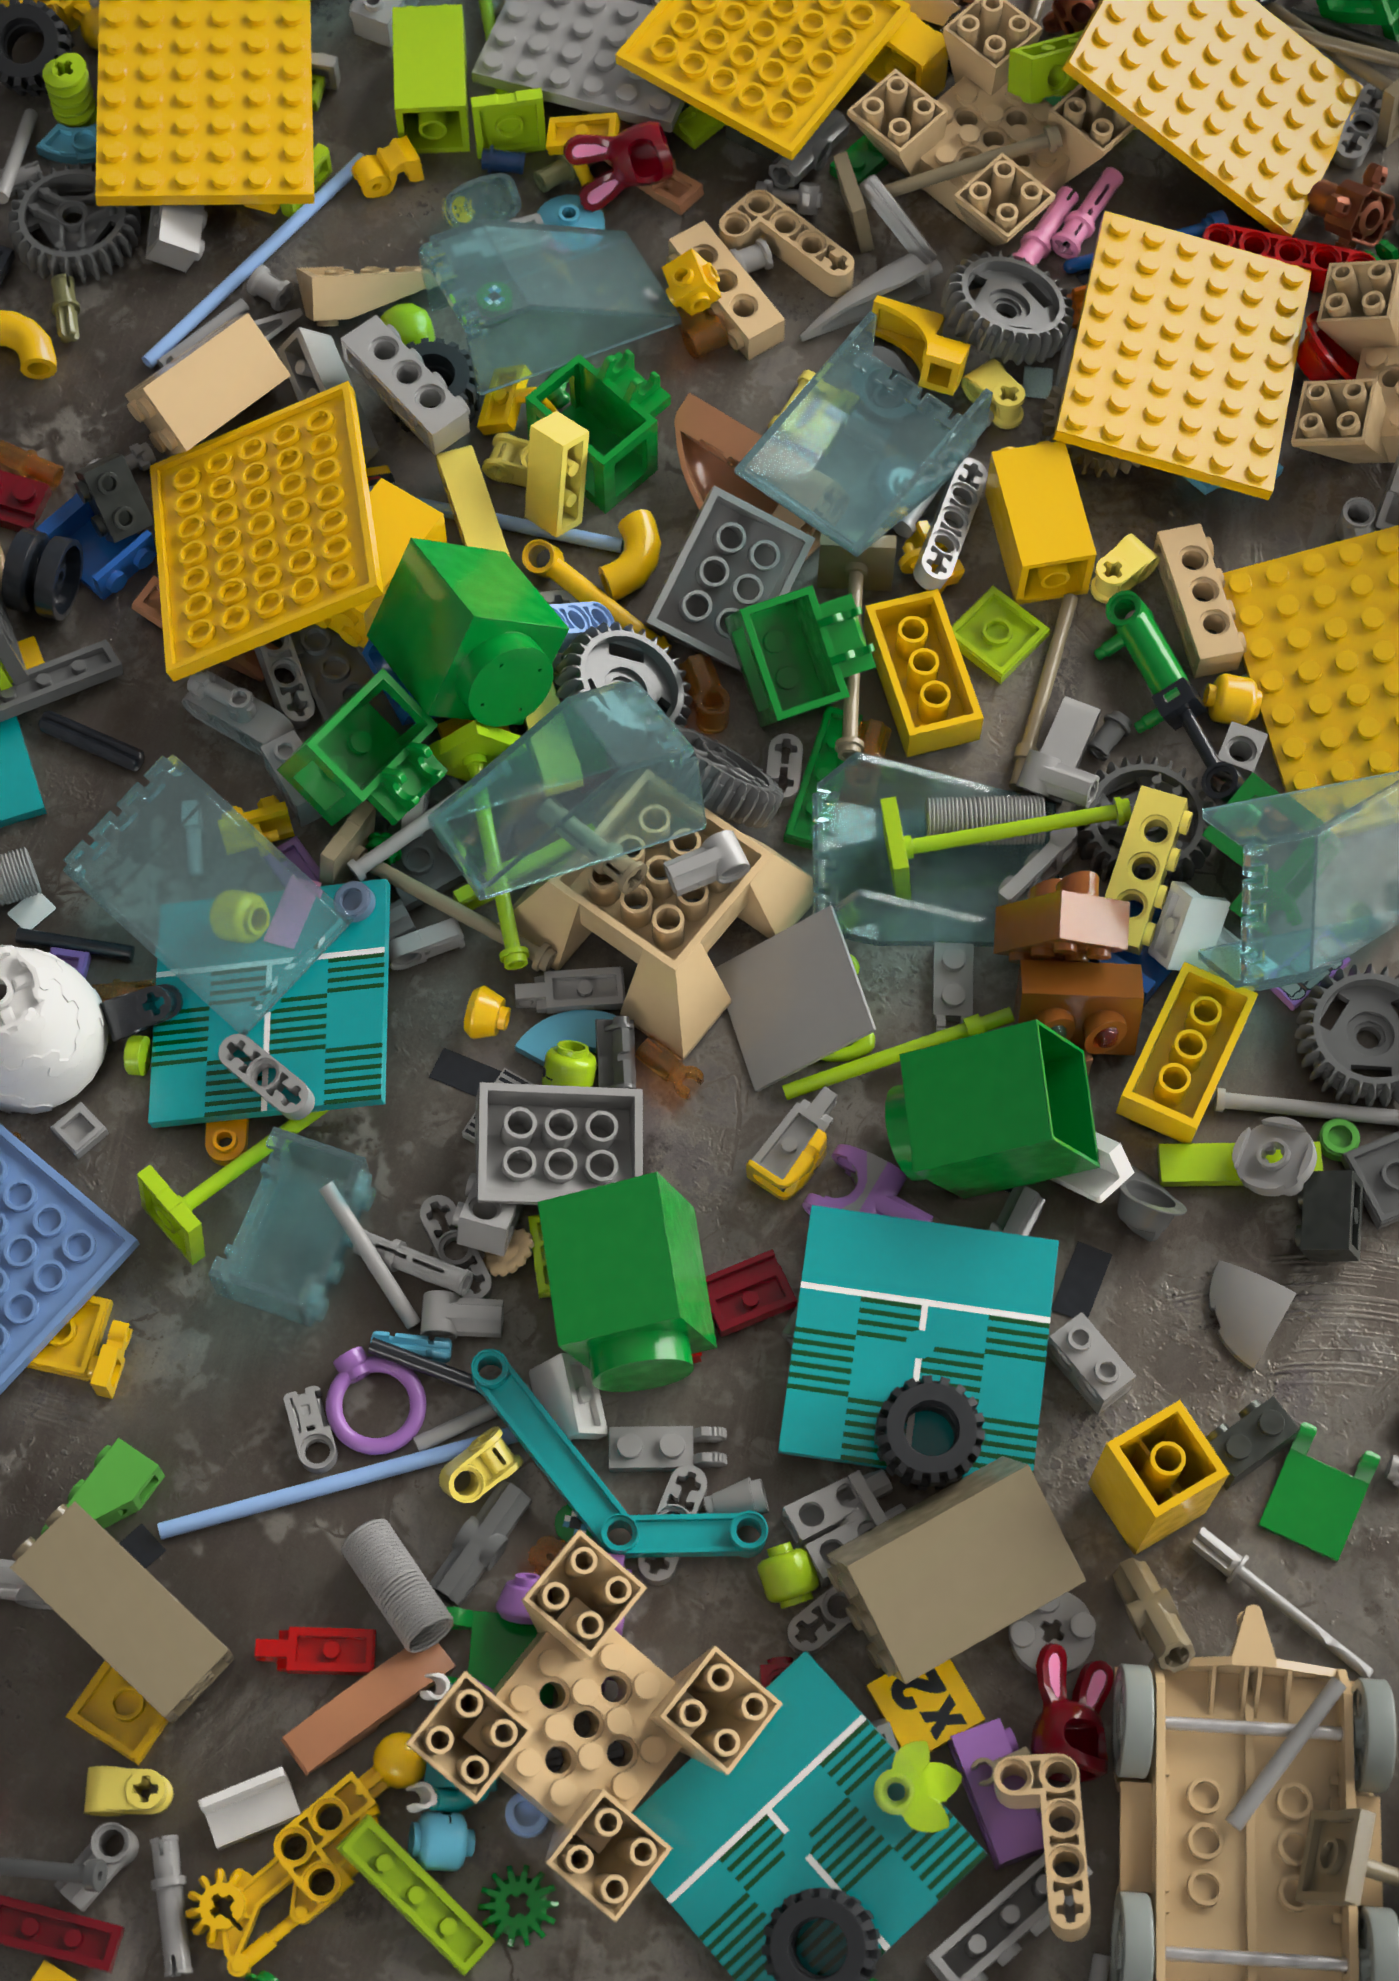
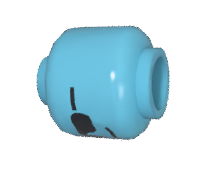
(440, 1841)

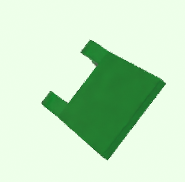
(1315, 1501)
(495, 1646)

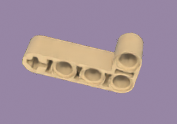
(790, 239)
(1057, 1845)

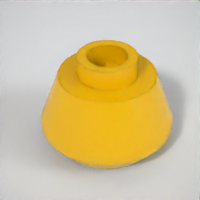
(486, 1013)

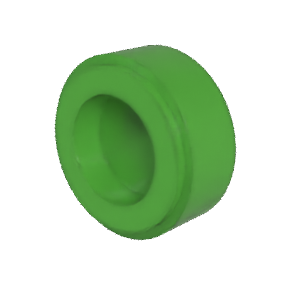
(1338, 1137)

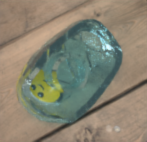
(482, 198)

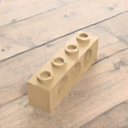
(741, 296)
(1205, 651)

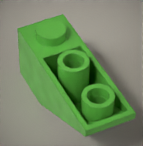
(117, 1485)

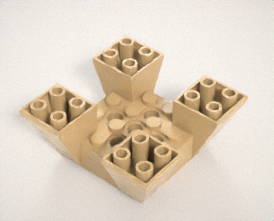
(983, 116)
(1357, 416)
(675, 983)
(703, 1711)

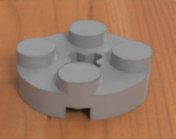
(1282, 1176)
(1075, 1625)

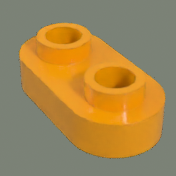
(233, 1129)

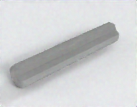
(896, 219)

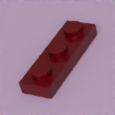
(59, 1934)

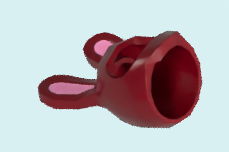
(637, 157)
(1074, 1724)

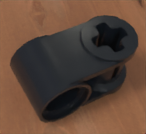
(137, 1011)

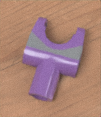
(875, 1187)

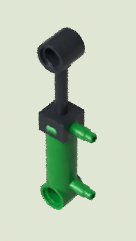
(1172, 692)

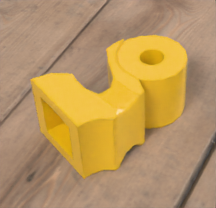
(380, 171)

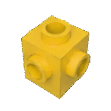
(691, 282)

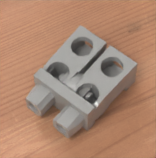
(838, 1516)

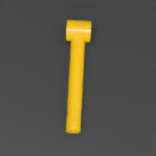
(580, 587)

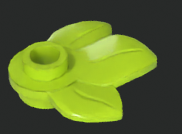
(925, 1787)

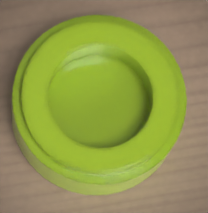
(137, 1055)

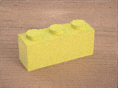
(556, 474)

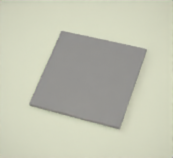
(795, 999)

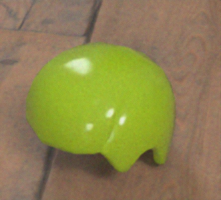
(410, 322)

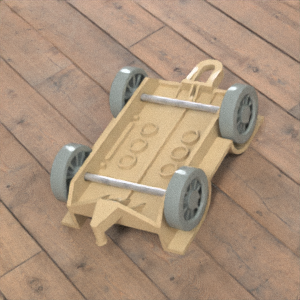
(1219, 1899)

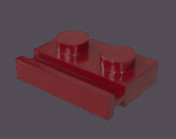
(21, 501)
(748, 1293)

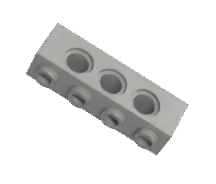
(434, 426)

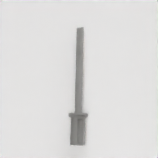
(1232, 1565)

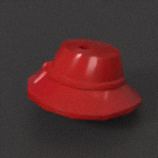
(1322, 357)

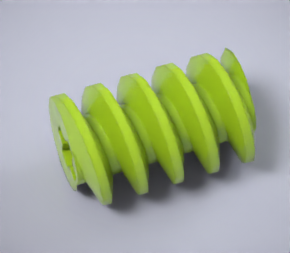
(70, 91)

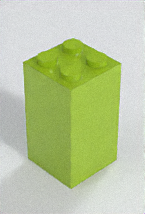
(431, 77)

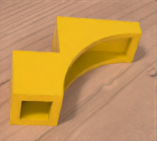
(920, 336)

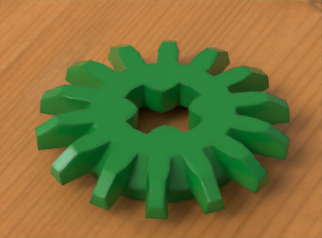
(520, 1924)

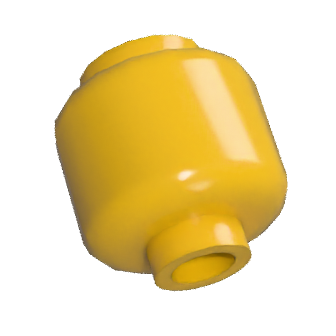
(1232, 699)

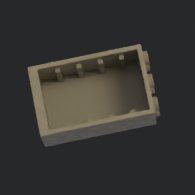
(954, 1569)
(121, 1611)

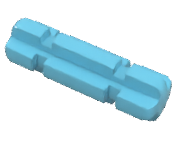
(438, 1349)

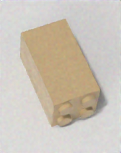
(206, 385)

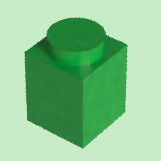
(468, 633)
(993, 1111)
(628, 1282)

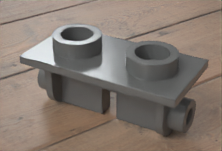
(615, 1053)

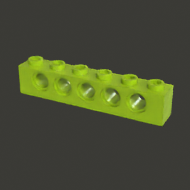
(1037, 69)

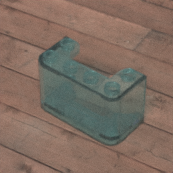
(290, 1237)

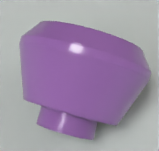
(510, 1600)

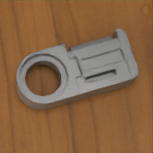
(425, 943)
(310, 1426)

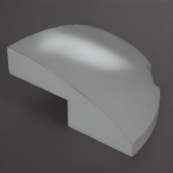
(1247, 1310)

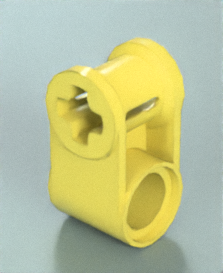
(1006, 396)
(510, 457)
(1123, 568)
(482, 1466)
(119, 1790)

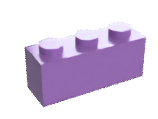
(1008, 1832)

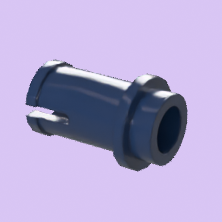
(502, 160)

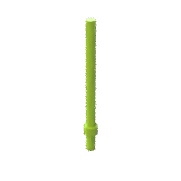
(971, 1026)

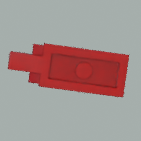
(320, 1651)

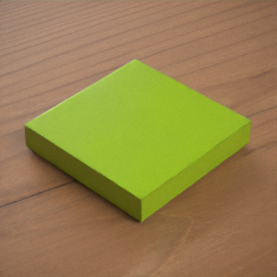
(998, 634)

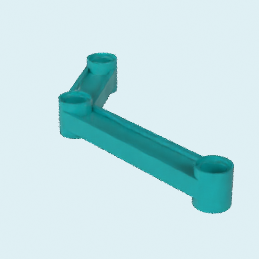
(587, 1494)

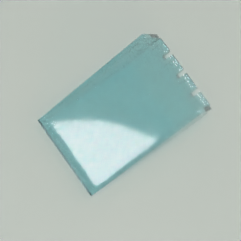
(541, 294)
(860, 446)
(574, 792)
(1318, 880)
(950, 888)
(206, 893)

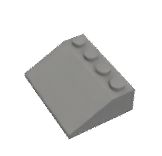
(725, 564)
(554, 1140)

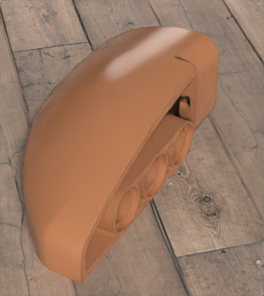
(711, 448)

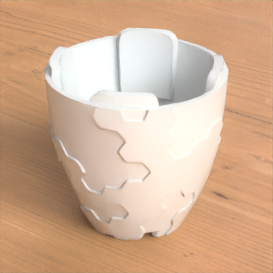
(48, 1031)

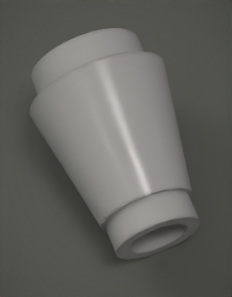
(738, 1498)

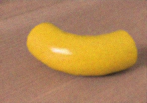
(30, 343)
(638, 557)

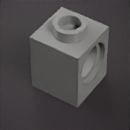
(1245, 743)

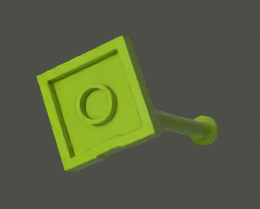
(507, 118)
(464, 756)
(903, 848)
(175, 1214)

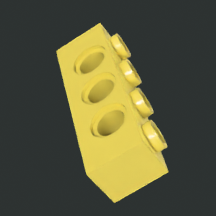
(1151, 810)

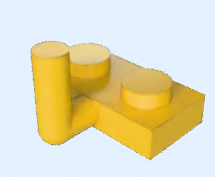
(566, 127)
(502, 408)

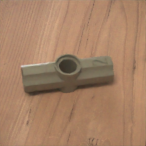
(1153, 1615)

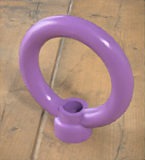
(355, 1366)

